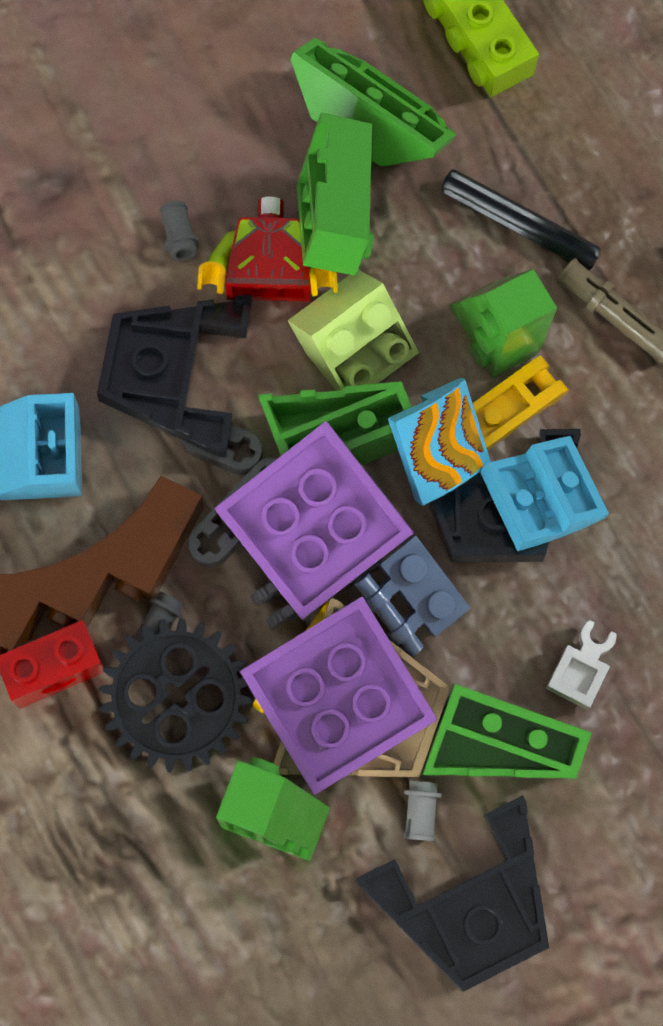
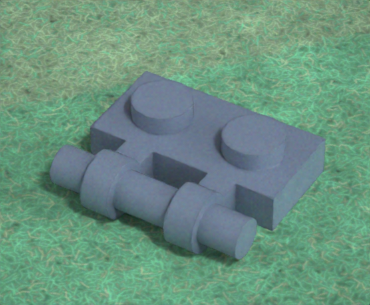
(423, 588)

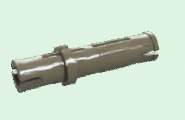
(613, 307)

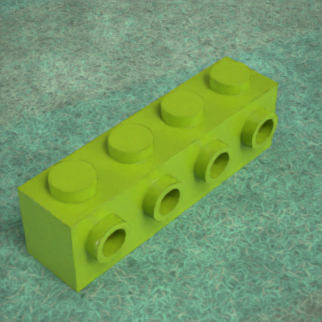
(489, 41)

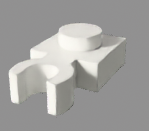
(580, 671)

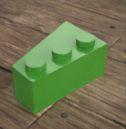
(336, 195)
(356, 415)

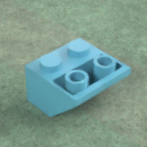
(40, 447)

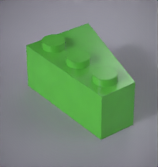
(506, 321)
(502, 739)
(271, 809)

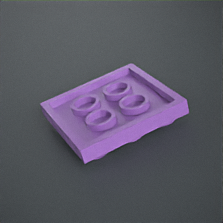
(314, 520)
(338, 695)

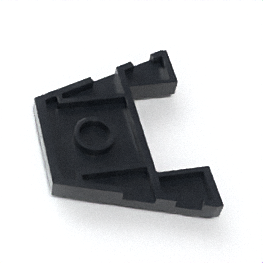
(153, 363)
(473, 524)
(481, 922)

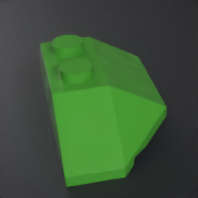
(353, 89)

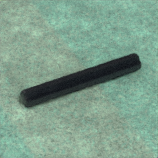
(520, 219)

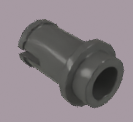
(180, 239)
(162, 607)

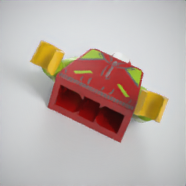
(264, 259)

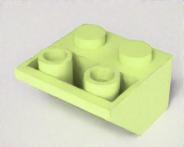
(354, 333)

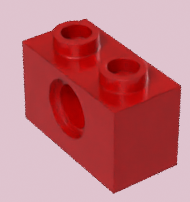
(50, 664)

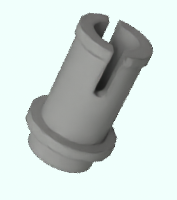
(421, 810)

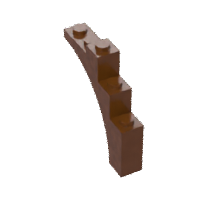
(132, 557)

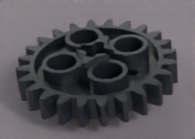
(203, 727)

